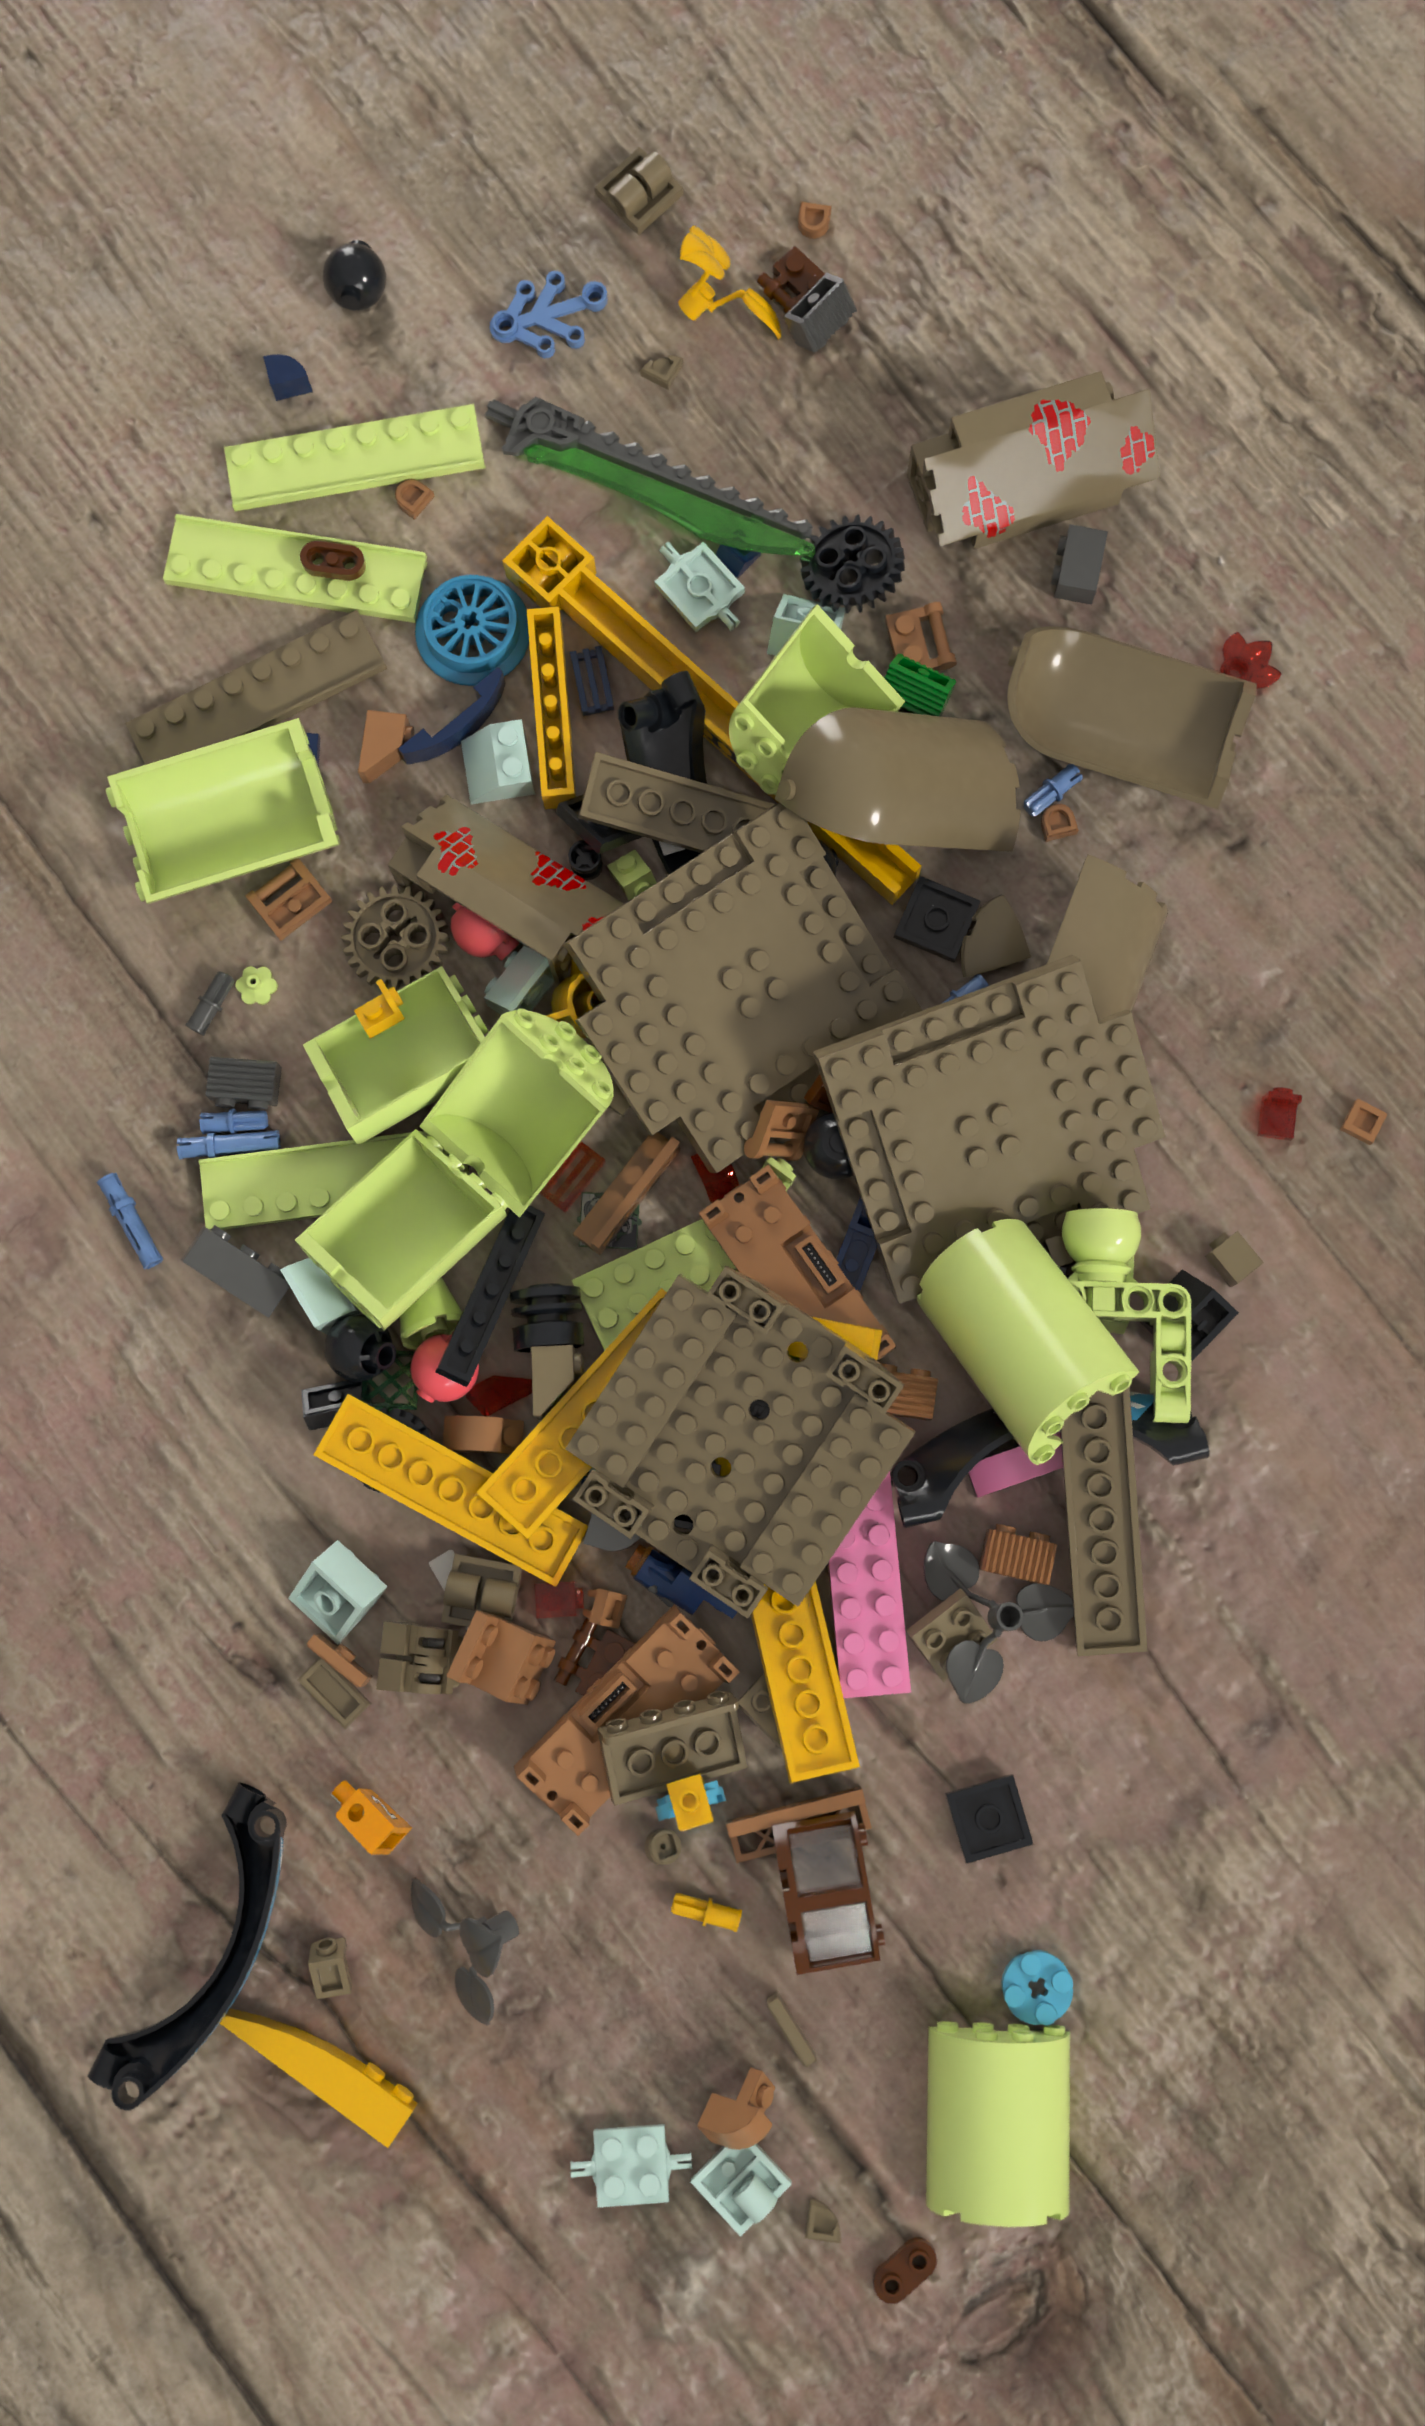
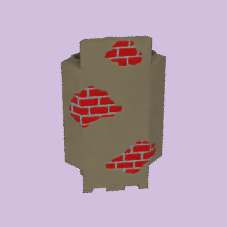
(1033, 461)
(499, 880)

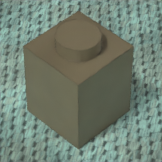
(1233, 1258)

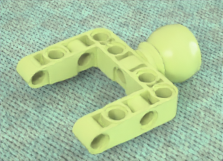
(1101, 1246)

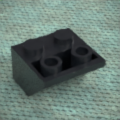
(1208, 1311)

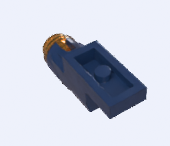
(671, 1581)

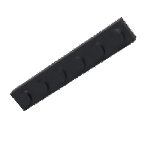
(489, 1296)

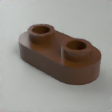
(334, 562)
(901, 2268)

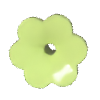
(261, 990)

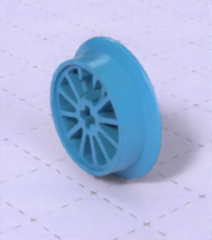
(465, 669)

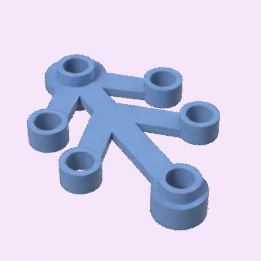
(545, 315)

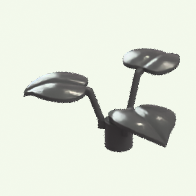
(1039, 1611)
(482, 1942)

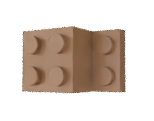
(502, 1658)

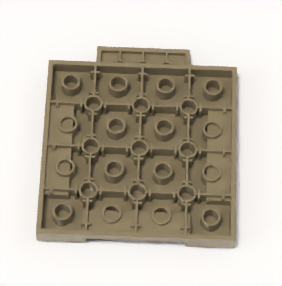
(731, 984)
(991, 1115)

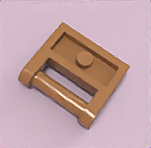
(908, 638)
(293, 906)
(781, 1120)

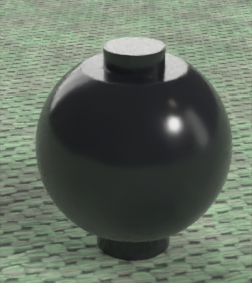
(354, 276)
(825, 1149)
(358, 1348)

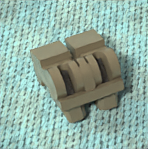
(421, 1658)

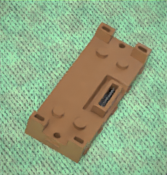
(778, 1248)
(662, 1668)

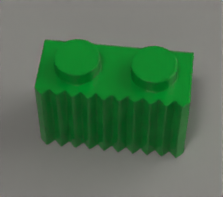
(921, 687)

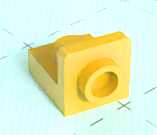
(381, 1011)

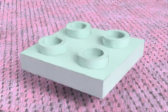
(741, 2185)

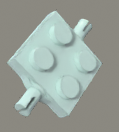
(699, 586)
(631, 2165)

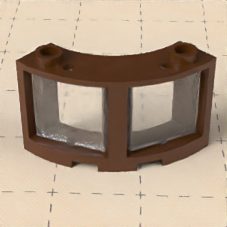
(830, 1893)

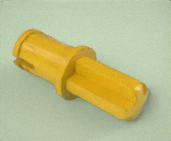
(706, 1911)

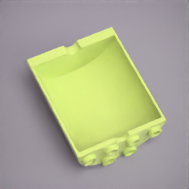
(800, 686)
(403, 1067)
(522, 1104)
(401, 1228)
(998, 2123)

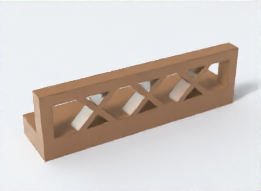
(627, 1191)
(789, 1813)

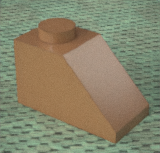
(381, 739)

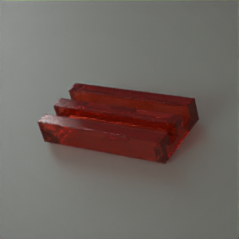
(555, 1199)

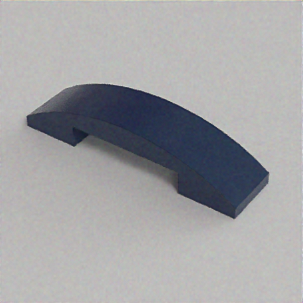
(424, 747)
(857, 1248)

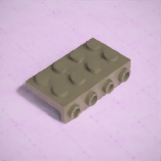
(672, 1745)

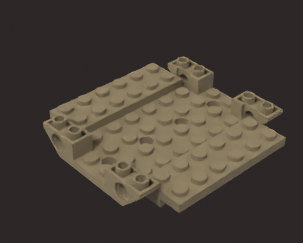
(793, 1474)

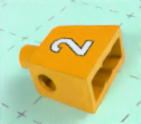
(378, 1828)

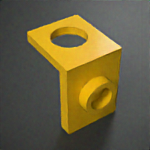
(690, 1802)

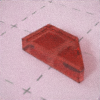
(498, 1393)

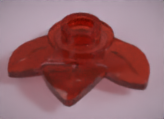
(1249, 660)

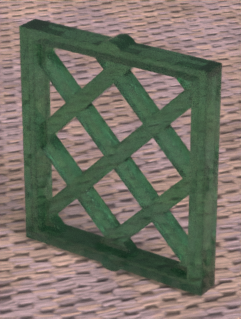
(411, 1405)

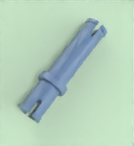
(228, 1144)
(123, 1208)

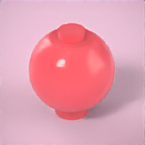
(479, 936)
(430, 1384)

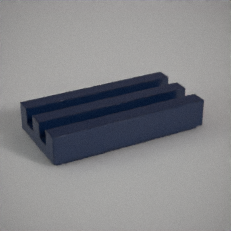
(587, 656)

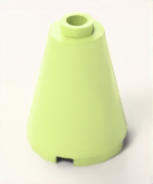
(430, 1315)

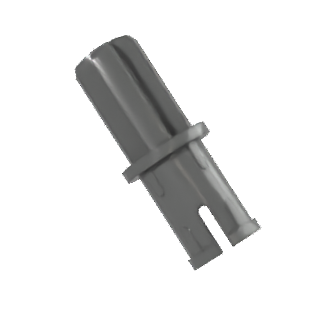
(210, 1003)

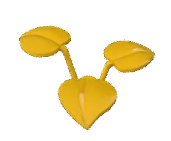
(712, 258)

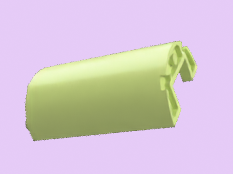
(224, 810)
(1021, 1332)

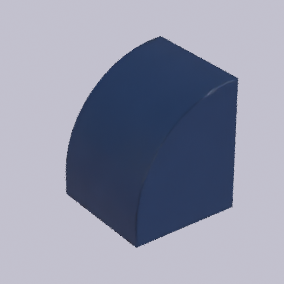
(286, 376)

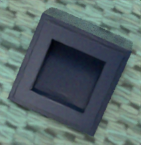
(736, 559)

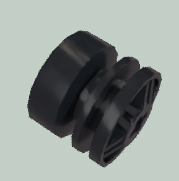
(546, 1317)

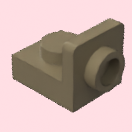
(329, 1968)

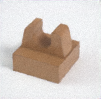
(606, 1608)

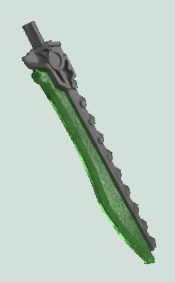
(557, 440)

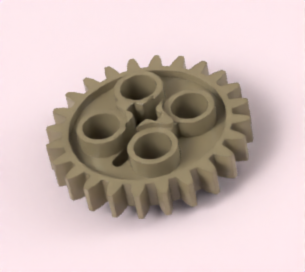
(374, 919)

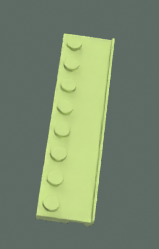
(354, 457)
(268, 567)
(287, 1181)

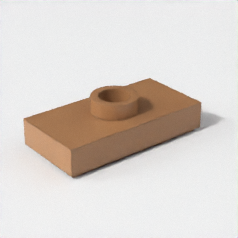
(340, 1659)

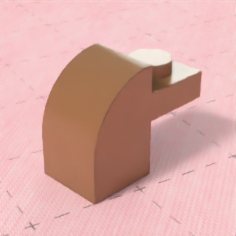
(482, 1434)
(739, 2121)

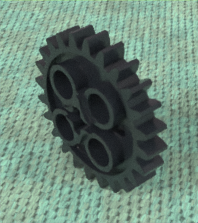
(853, 564)

